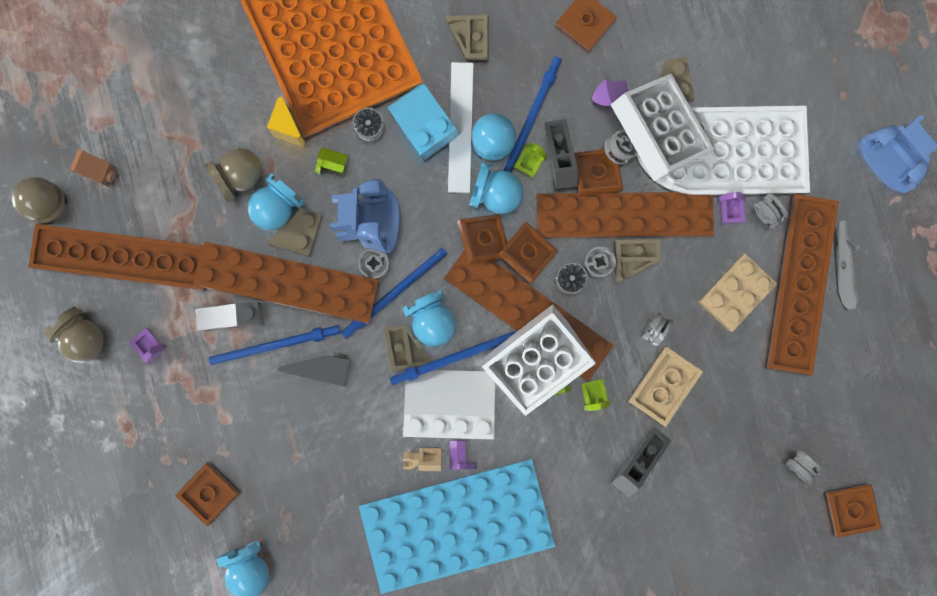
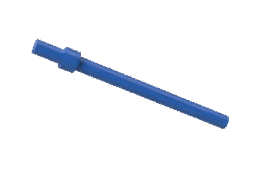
(548, 79)
(398, 289)
(316, 334)
(413, 373)

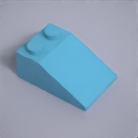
(423, 121)

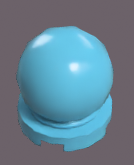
(493, 137)
(498, 191)
(272, 205)
(432, 321)
(245, 571)

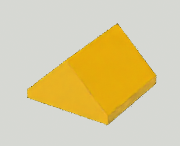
(283, 125)

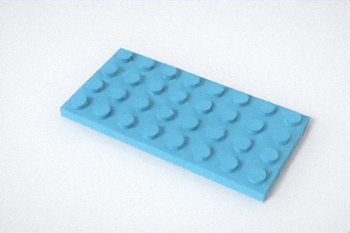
(456, 526)

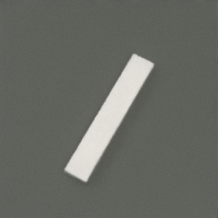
(462, 120)

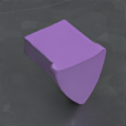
(609, 91)
(732, 208)
(147, 346)
(458, 456)

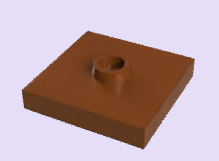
(586, 22)
(597, 173)
(482, 237)
(528, 252)
(207, 494)
(853, 510)

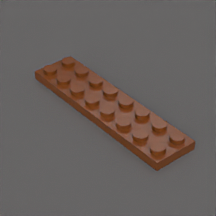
(624, 215)
(115, 256)
(286, 282)
(802, 284)
(517, 302)

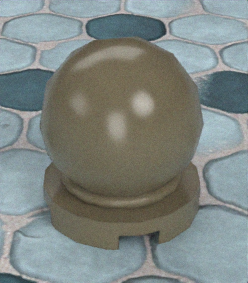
(236, 171)
(38, 200)
(76, 338)

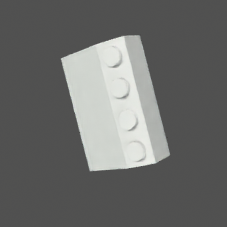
(662, 126)
(538, 360)
(450, 405)

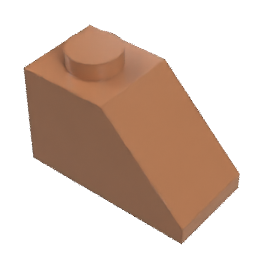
(93, 168)

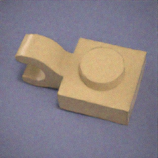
(427, 459)

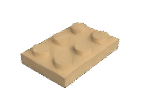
(737, 292)
(665, 386)

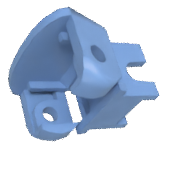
(896, 154)
(372, 220)

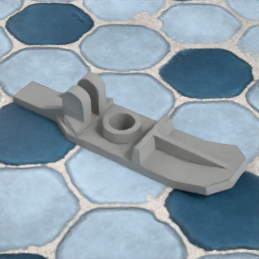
(845, 267)

